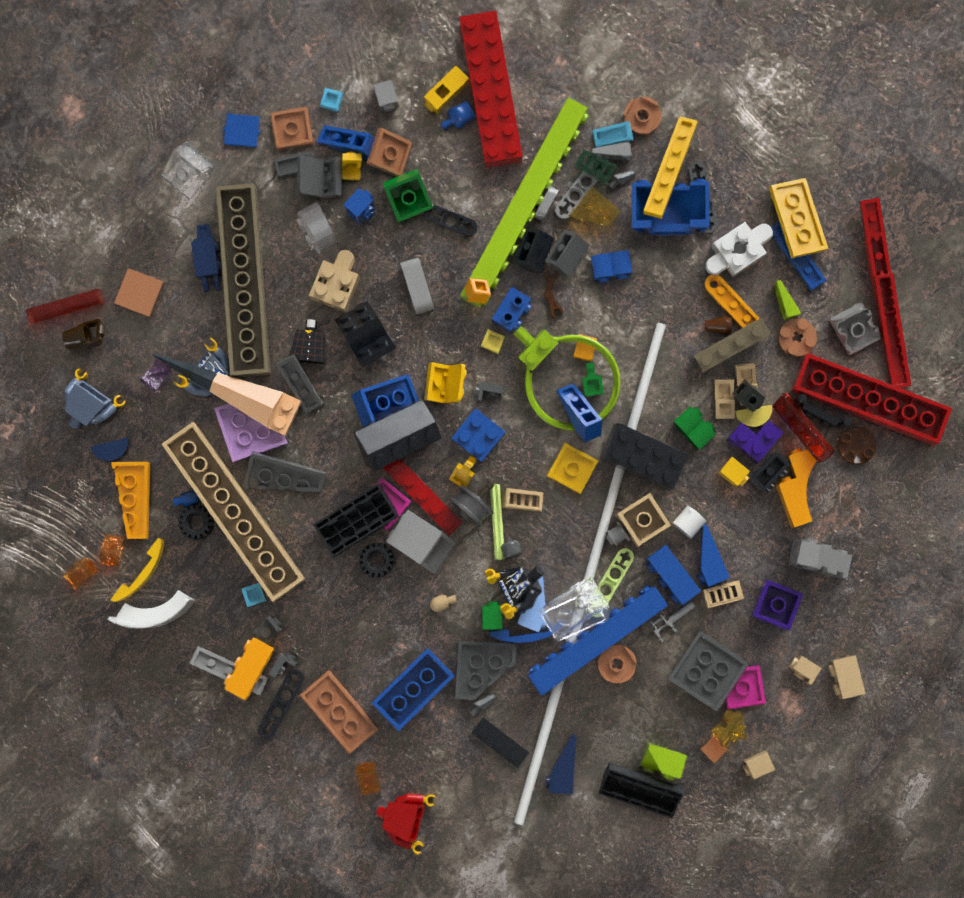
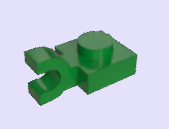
(592, 384)

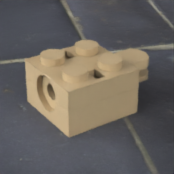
(334, 281)

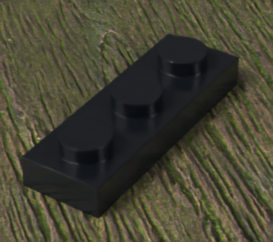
(500, 742)

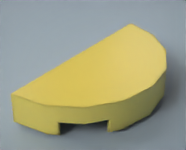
(755, 418)

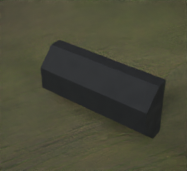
(356, 520)
(641, 790)

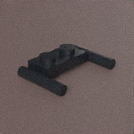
(826, 419)

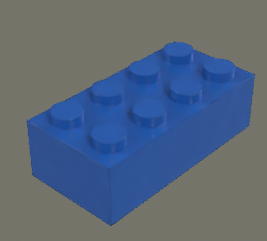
(413, 689)

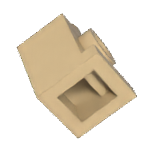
(804, 669)

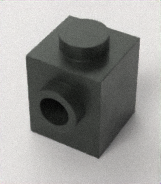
(749, 395)

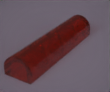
(65, 306)
(803, 428)

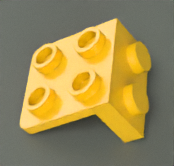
(445, 383)

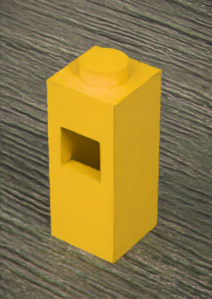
(446, 90)

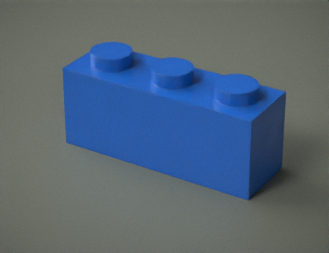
(672, 575)

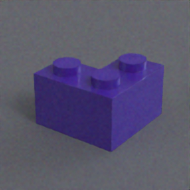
(755, 445)

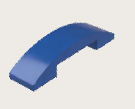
(504, 636)

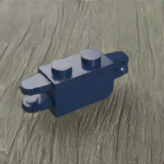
(205, 257)

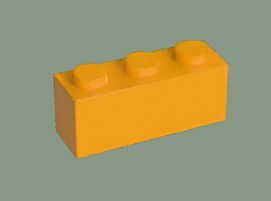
(248, 668)

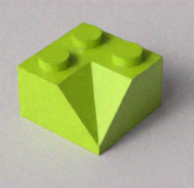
(663, 760)

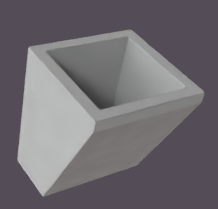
(420, 541)

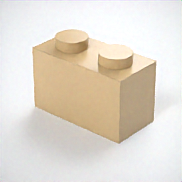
(846, 677)

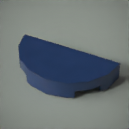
(111, 450)

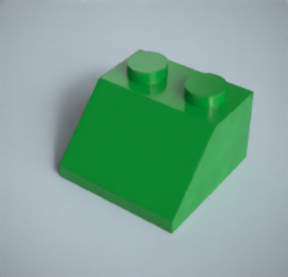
(407, 195)

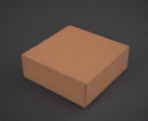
(713, 749)

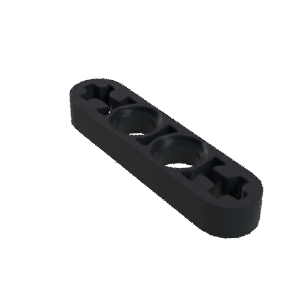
(283, 705)

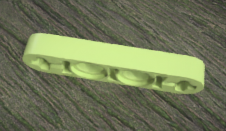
(614, 583)

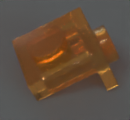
(111, 550)

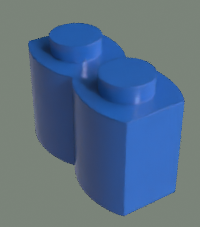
(611, 266)

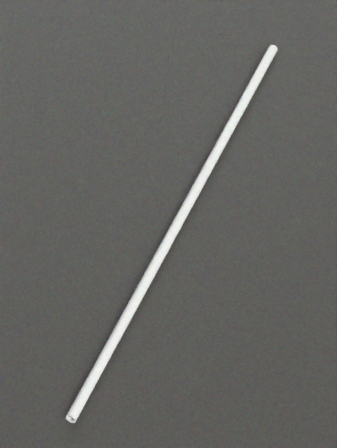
(590, 572)

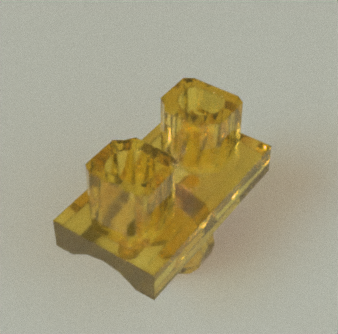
(734, 729)

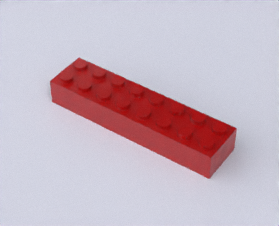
(490, 89)
(871, 399)

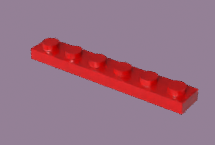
(423, 496)

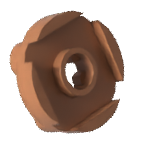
(641, 105)
(798, 326)
(627, 668)

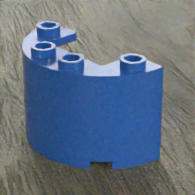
(684, 212)

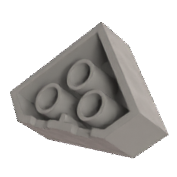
(819, 558)

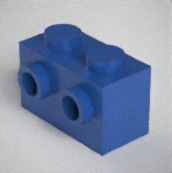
(360, 206)
(511, 310)

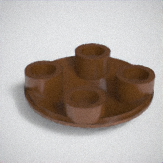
(857, 445)

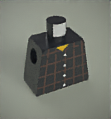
(309, 344)

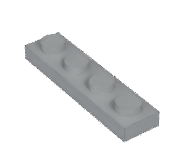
(221, 667)

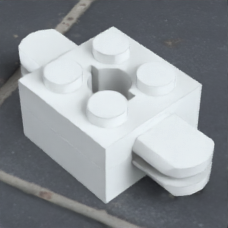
(739, 249)

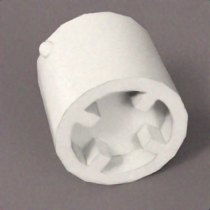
(689, 522)

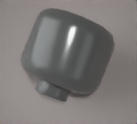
(510, 549)

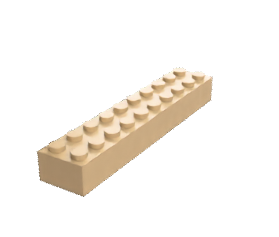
(233, 512)

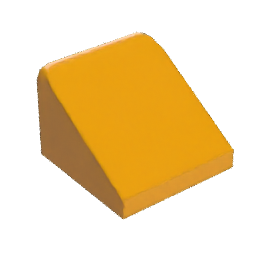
(584, 351)

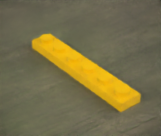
(670, 167)

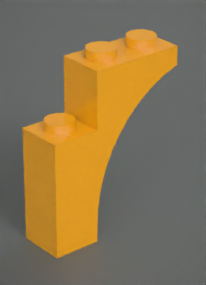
(793, 491)

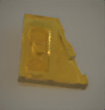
(595, 209)

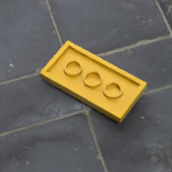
(798, 218)

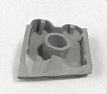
(855, 328)

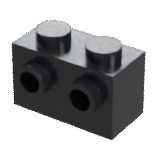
(533, 250)
(768, 472)

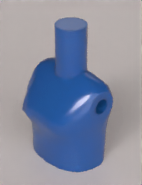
(459, 116)

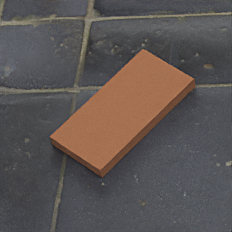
(339, 712)

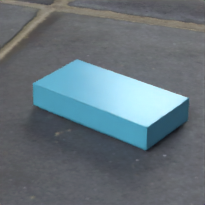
(613, 134)

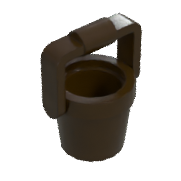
(81, 335)

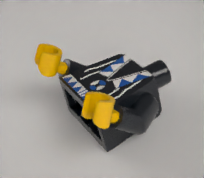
(519, 588)

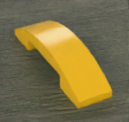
(155, 552)

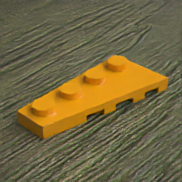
(134, 495)

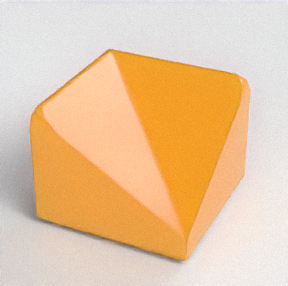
(477, 291)

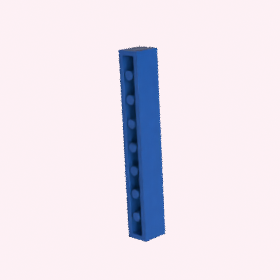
(596, 640)

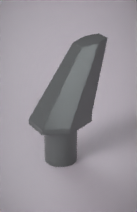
(620, 178)
(482, 704)

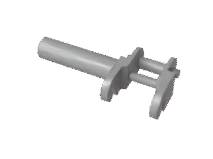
(671, 620)

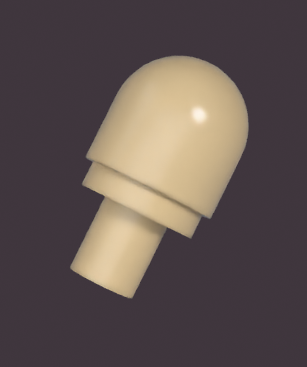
(442, 602)

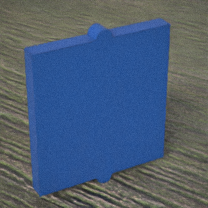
(241, 130)

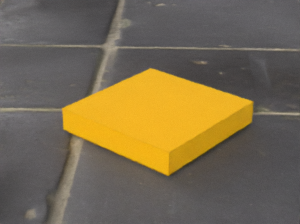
(572, 468)

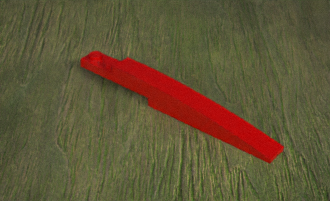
(884, 293)

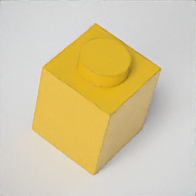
(734, 472)

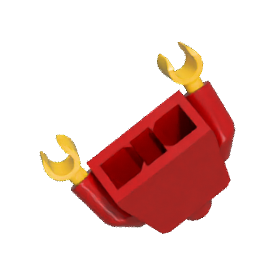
(403, 819)

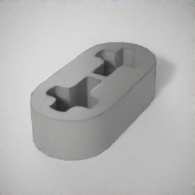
(546, 203)

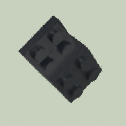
(365, 333)

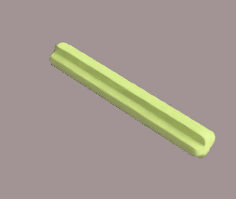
(497, 522)

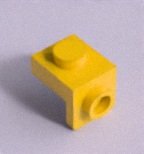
(351, 166)

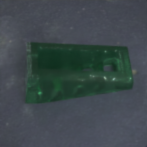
(598, 175)

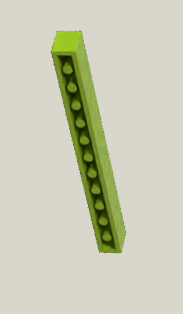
(529, 195)

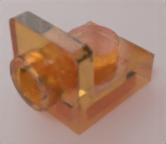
(80, 573)
(368, 778)

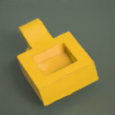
(462, 473)

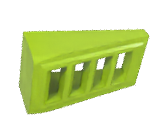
(786, 303)

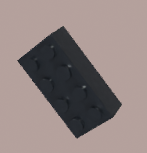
(643, 456)

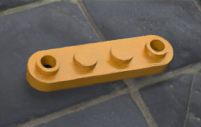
(730, 301)

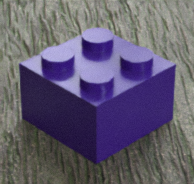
(776, 605)

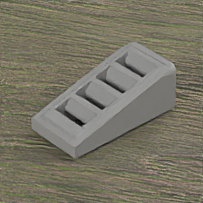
(616, 151)

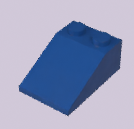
(384, 398)

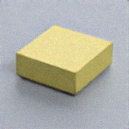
(492, 341)

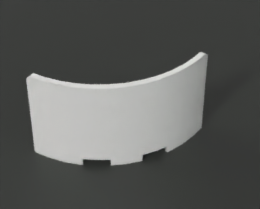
(154, 617)

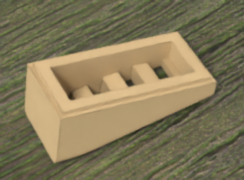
(506, 498)
(707, 597)

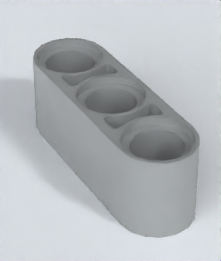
(417, 286)

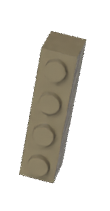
(732, 344)

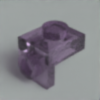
(156, 375)

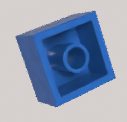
(478, 435)

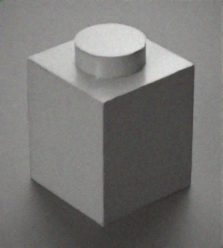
(386, 96)

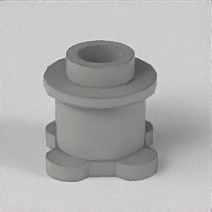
(617, 534)

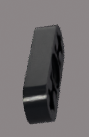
(439, 210)

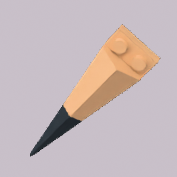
(261, 403)

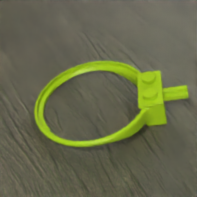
(539, 348)

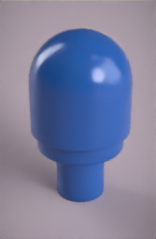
(187, 498)

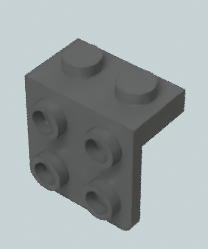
(319, 177)

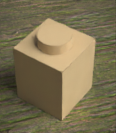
(758, 765)

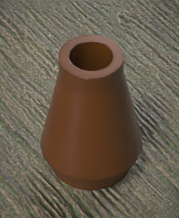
(719, 325)

